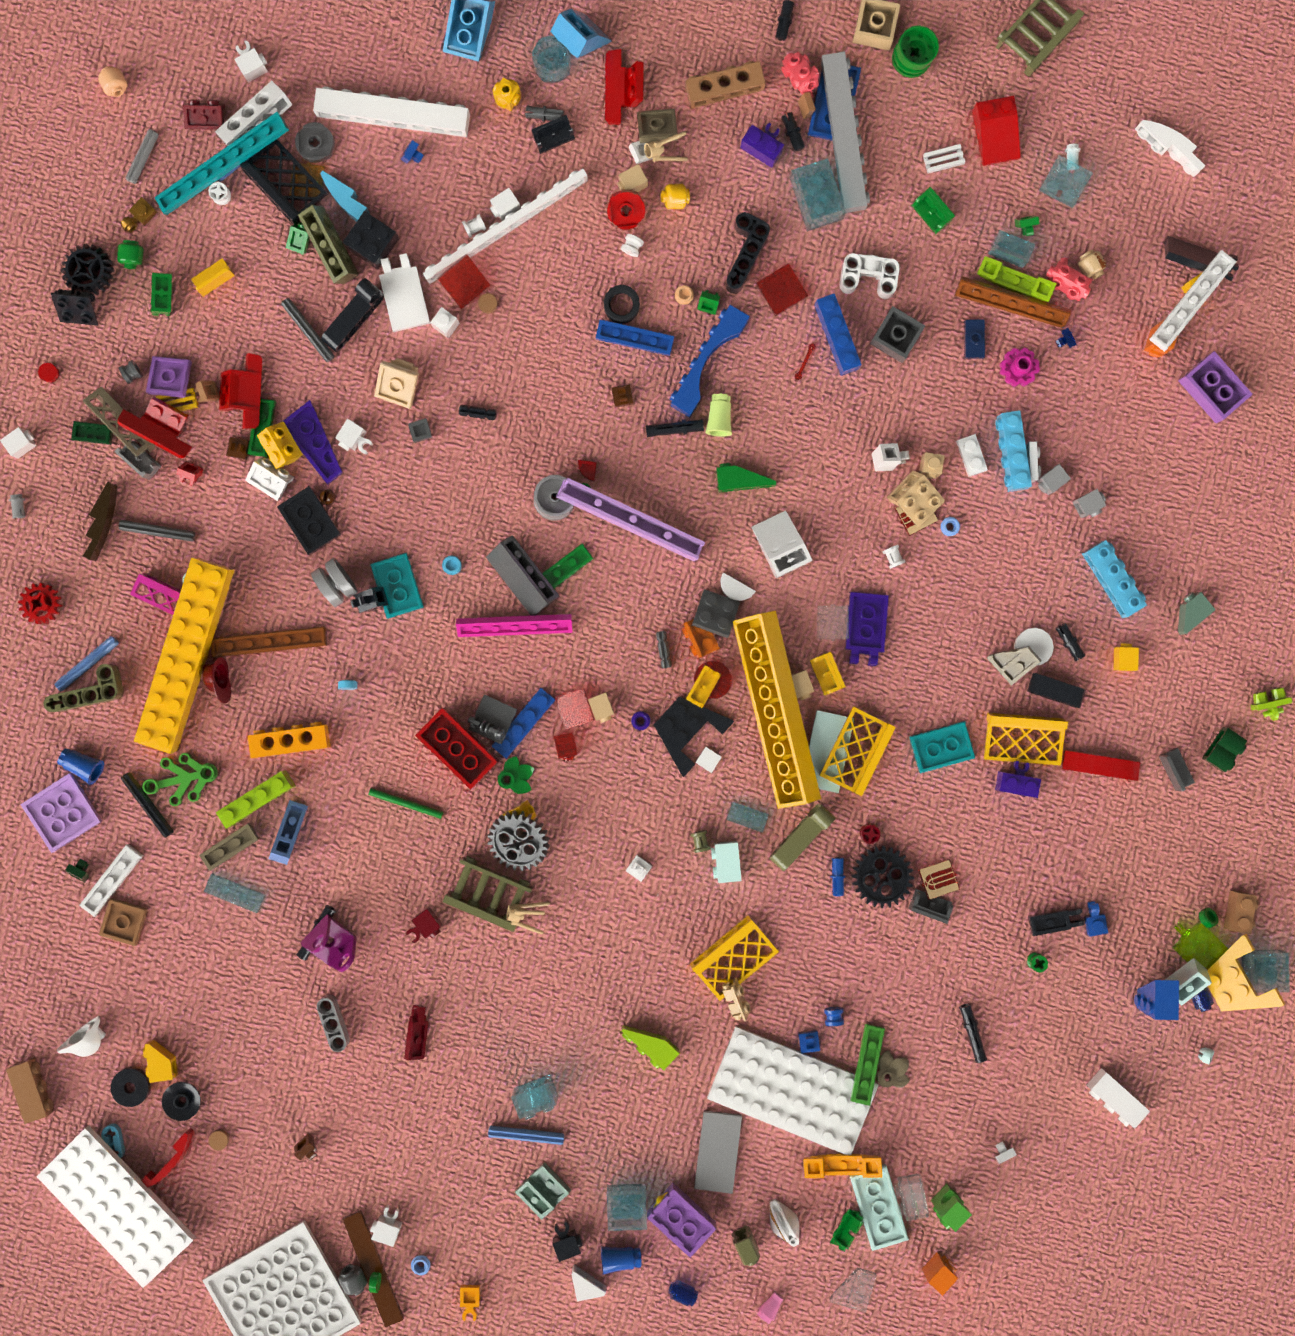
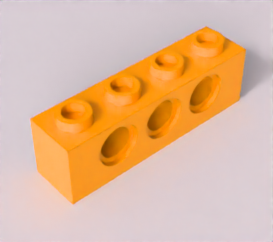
(259, 748)

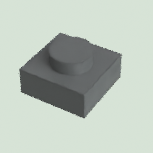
(420, 430)

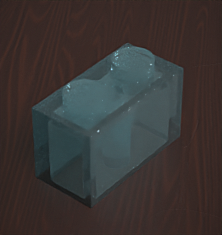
(1011, 249)

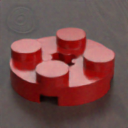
(618, 201)

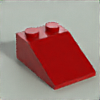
(997, 130)

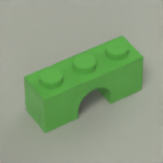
(950, 1208)

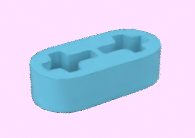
(117, 1138)

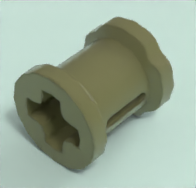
(700, 841)

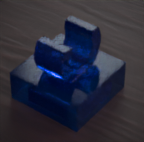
(1067, 339)

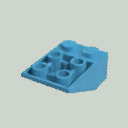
(578, 33)

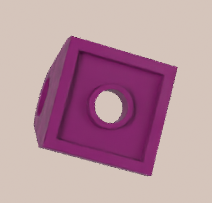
(335, 952)

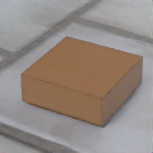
(806, 105)

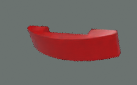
(1101, 765)
(181, 1147)

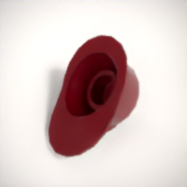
(217, 679)

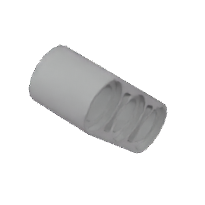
(333, 1032)

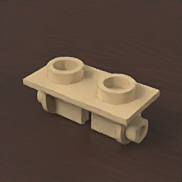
(740, 1007)

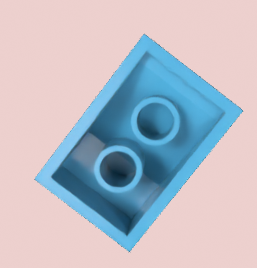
(468, 27)

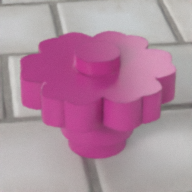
(1019, 367)

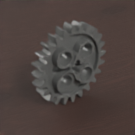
(512, 826)

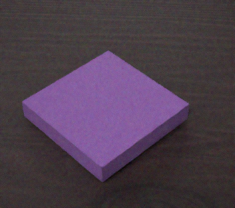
(168, 377)

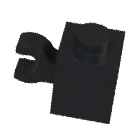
(370, 600)
(566, 1243)

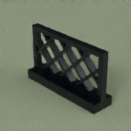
(271, 192)

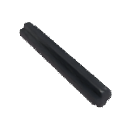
(147, 805)

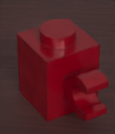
(425, 924)

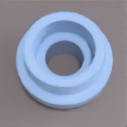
(956, 526)
(420, 1270)

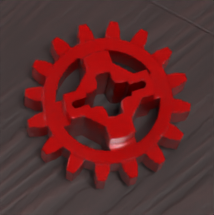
(44, 597)

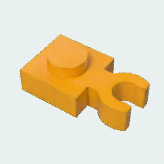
(469, 1299)

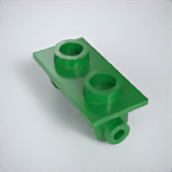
(850, 1222)

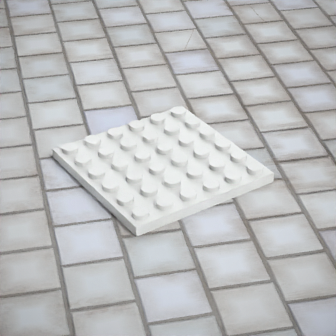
(283, 1290)

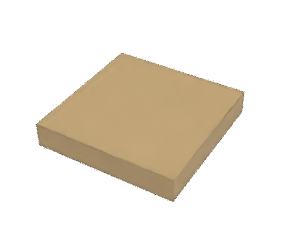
(396, 384)

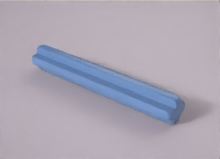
(86, 663)
(526, 1135)

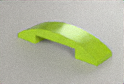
(1016, 281)

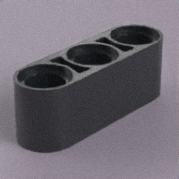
(1056, 690)

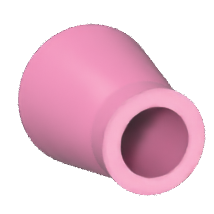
(769, 1309)

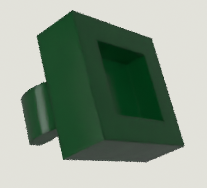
(78, 871)

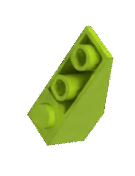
(653, 1045)

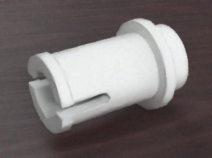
(1073, 154)

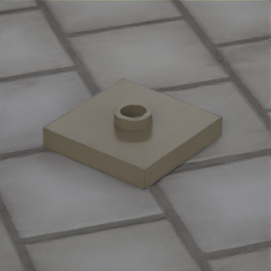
(656, 125)

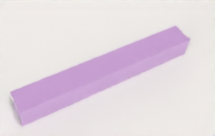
(630, 519)

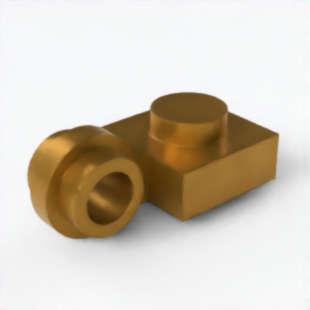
(142, 212)

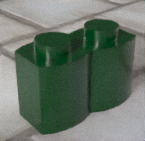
(1225, 749)

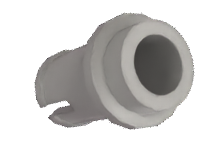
(17, 506)

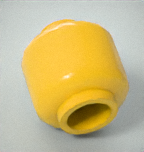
(675, 196)

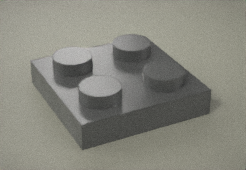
(715, 613)

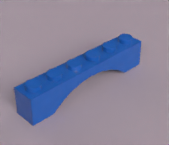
(729, 328)

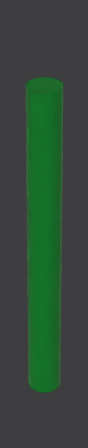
(406, 803)

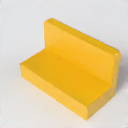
(212, 277)

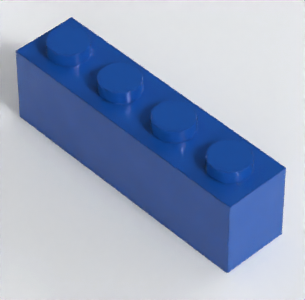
(837, 334)

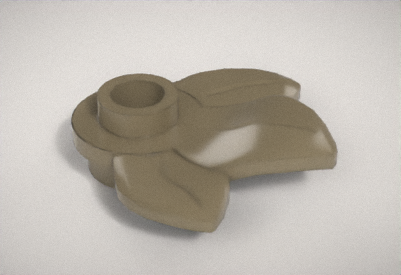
(894, 1068)

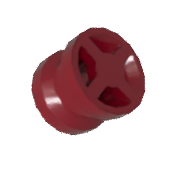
(873, 833)

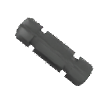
(663, 649)

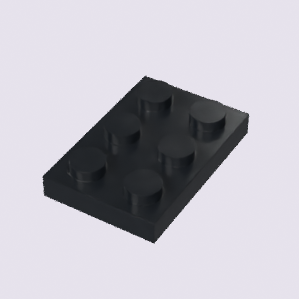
(309, 520)

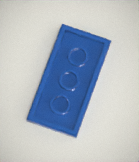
(820, 122)

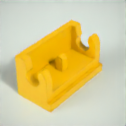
(827, 673)
(703, 686)

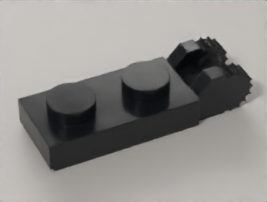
(1054, 921)

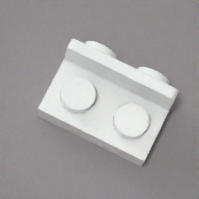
(268, 478)

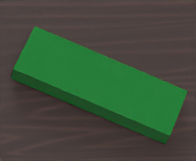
(267, 411)
(568, 566)

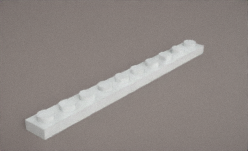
(511, 222)

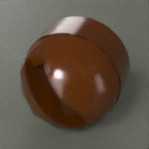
(330, 498)

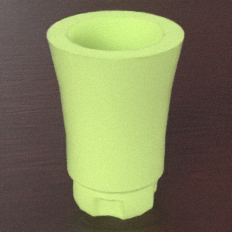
(719, 416)

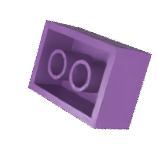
(1215, 387)

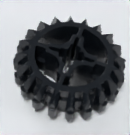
(75, 277)

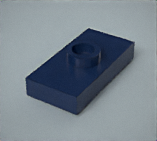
(974, 339)

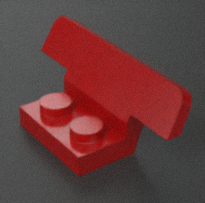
(622, 86)
(243, 391)
(159, 426)

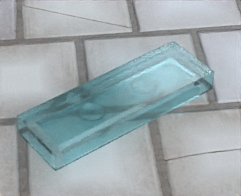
(234, 893)

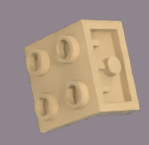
(916, 497)

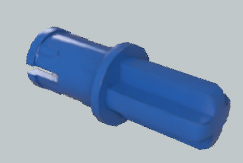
(837, 877)

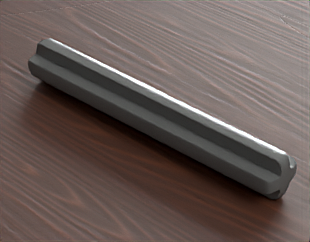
(307, 329)
(155, 530)

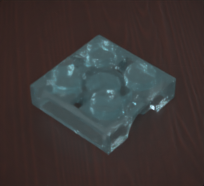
(1062, 179)

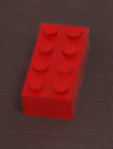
(457, 748)

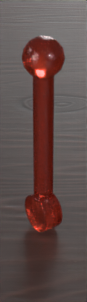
(798, 376)

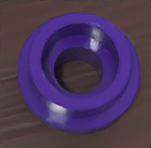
(634, 720)

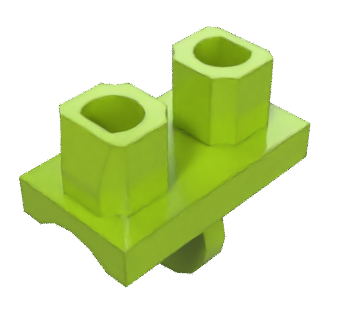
(1279, 698)

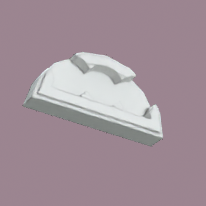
(734, 589)

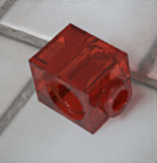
(566, 746)

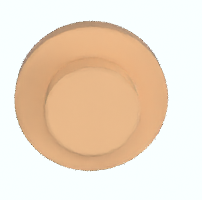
(684, 295)

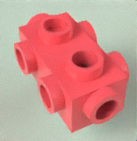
(800, 72)
(1069, 280)

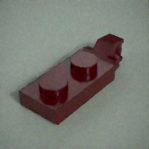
(416, 1034)

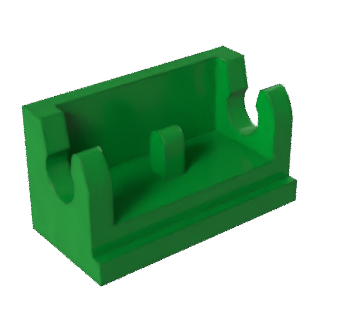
(933, 210)
(161, 294)

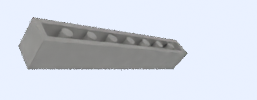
(844, 132)

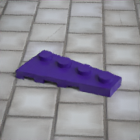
(313, 441)

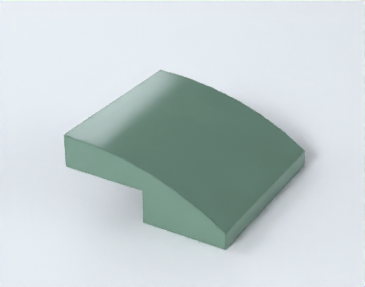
(542, 1190)

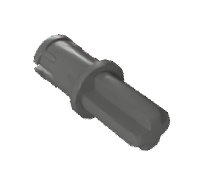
(543, 113)

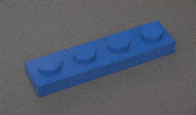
(634, 337)
(524, 722)

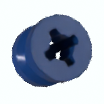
(834, 1016)

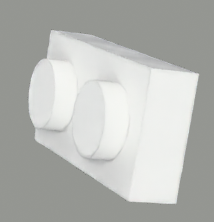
(1033, 454)
(971, 455)

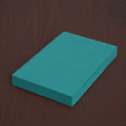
(399, 585)
(942, 747)

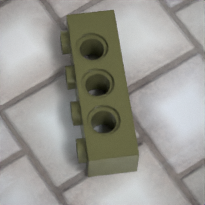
(328, 244)

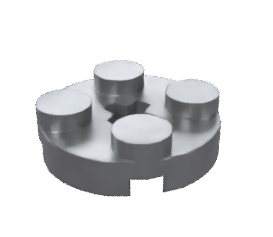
(306, 135)

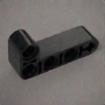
(745, 256)
(353, 316)

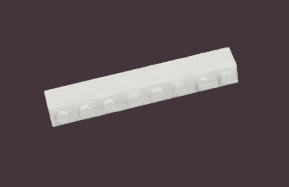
(391, 112)

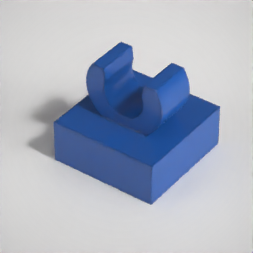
(412, 153)
(809, 1041)

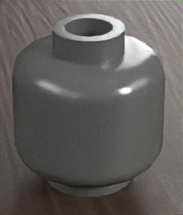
(352, 1279)

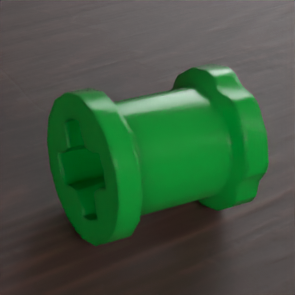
(1043, 963)

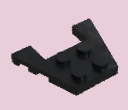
(680, 725)

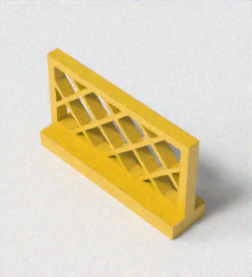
(1025, 722)
(872, 758)
(727, 943)

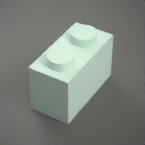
(727, 862)
(1192, 980)

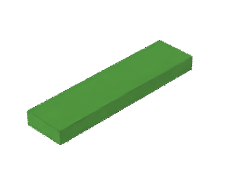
(867, 1064)

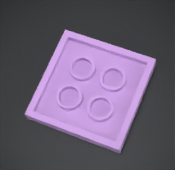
(61, 812)

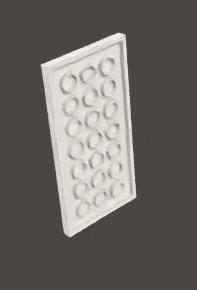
(789, 1091)
(116, 1206)

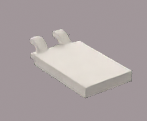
(403, 295)

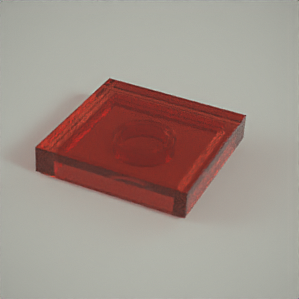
(463, 281)
(782, 289)

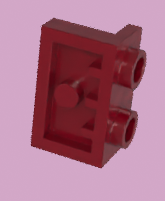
(203, 115)

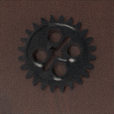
(897, 885)

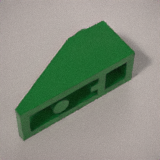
(736, 479)

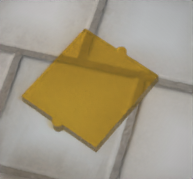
(314, 171)

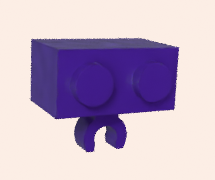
(762, 144)
(1018, 782)

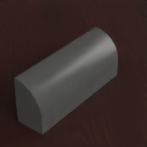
(522, 576)

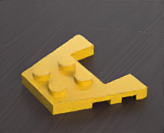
(1231, 985)

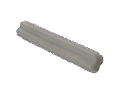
(141, 156)

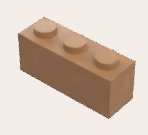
(30, 1090)

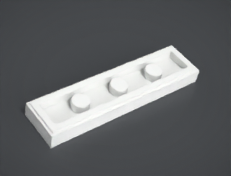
(111, 880)

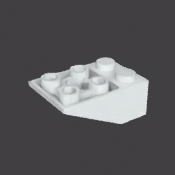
(781, 544)

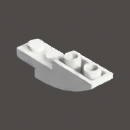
(1167, 139)

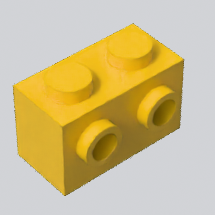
(279, 445)

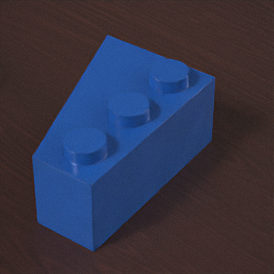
(1159, 999)

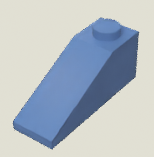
(288, 832)

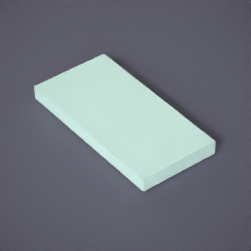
(823, 736)
(880, 1210)

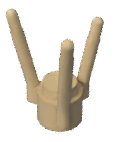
(656, 148)
(516, 913)

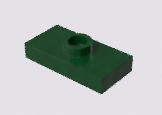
(91, 433)

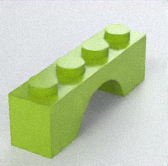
(255, 799)

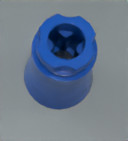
(81, 765)
(620, 1259)

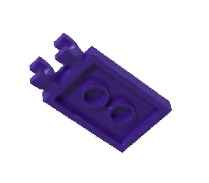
(866, 626)

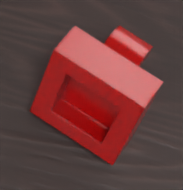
(190, 472)

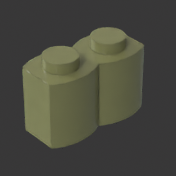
(746, 1246)

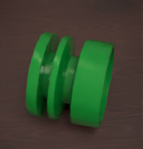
(918, 42)

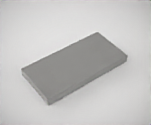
(718, 1152)

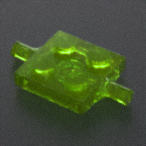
(1199, 944)

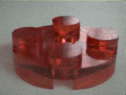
(724, 682)

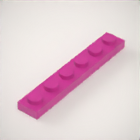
(514, 625)

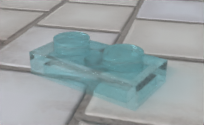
(747, 817)

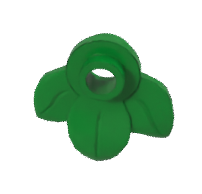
(519, 775)

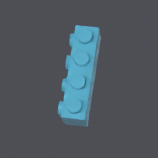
(1014, 451)
(1114, 579)

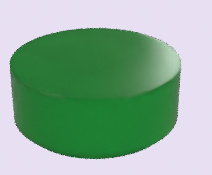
(1208, 917)
(375, 1282)

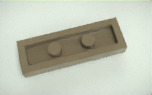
(229, 847)

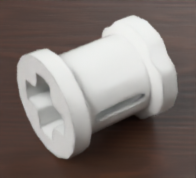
(474, 225)
(894, 556)

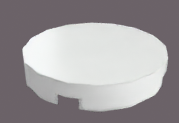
(1038, 641)

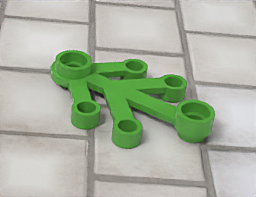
(184, 778)

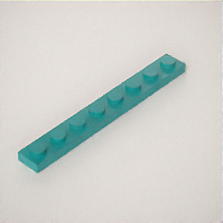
(221, 163)

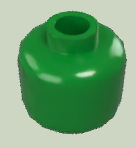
(130, 254)

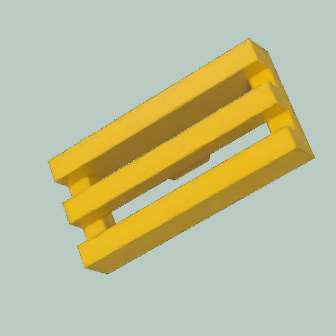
(186, 407)

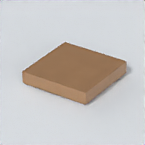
(123, 921)

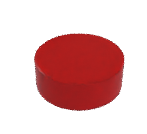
(48, 372)

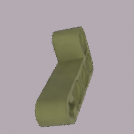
(83, 694)
(806, 831)

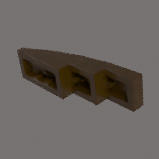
(103, 514)

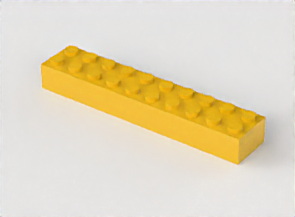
(184, 655)
(776, 710)

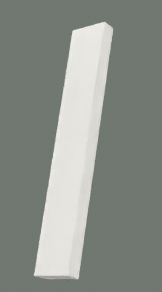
(1192, 300)

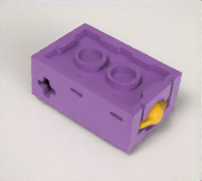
(681, 1220)

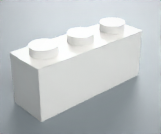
(1117, 1099)

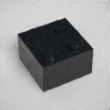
(371, 239)

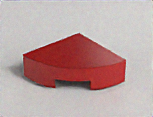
(588, 469)

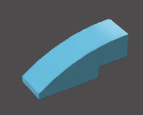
(344, 196)

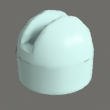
(1206, 1056)

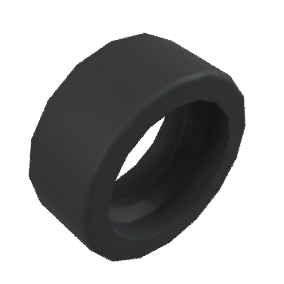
(617, 290)

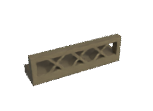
(115, 409)

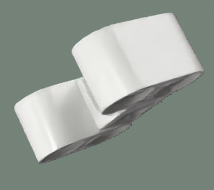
(871, 267)

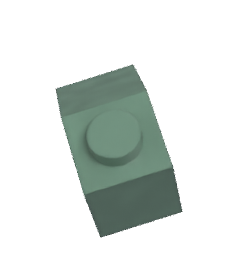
(1193, 612)

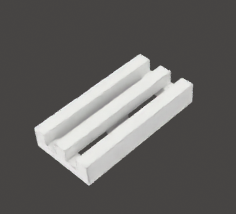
(959, 154)

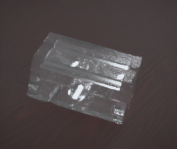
(912, 1196)

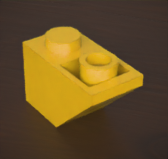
(160, 1062)

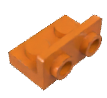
(702, 641)

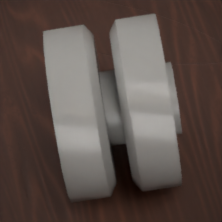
(545, 505)
(334, 583)

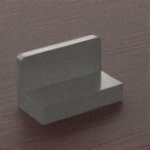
(1176, 769)

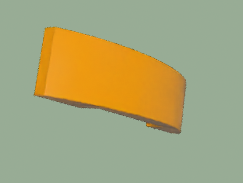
(842, 1164)

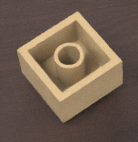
(876, 23)

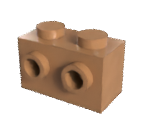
(1241, 912)

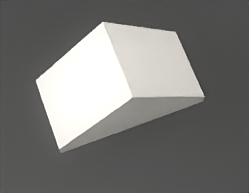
(586, 1286)

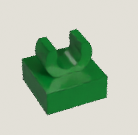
(1026, 224)
(708, 302)

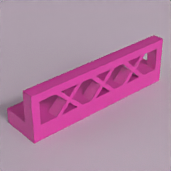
(151, 582)

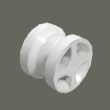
(217, 189)
(632, 245)

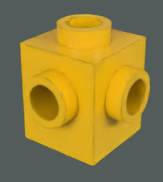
(511, 97)

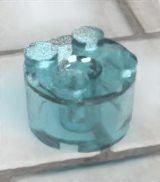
(547, 69)

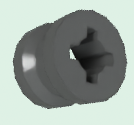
(130, 371)

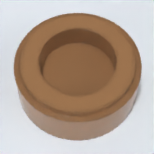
(487, 303)
(218, 1139)

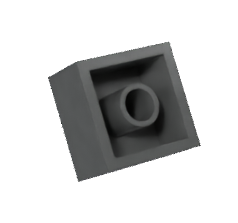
(897, 334)

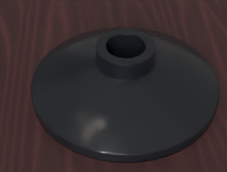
(174, 1107)

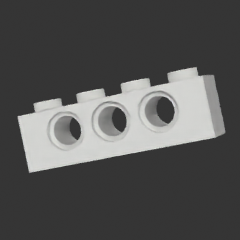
(256, 110)

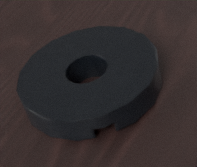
(120, 1092)

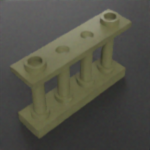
(1045, 48)
(472, 906)

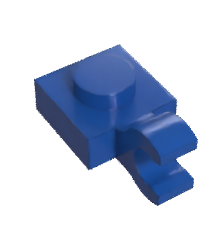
(1096, 922)

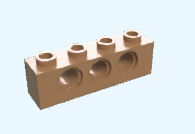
(698, 97)

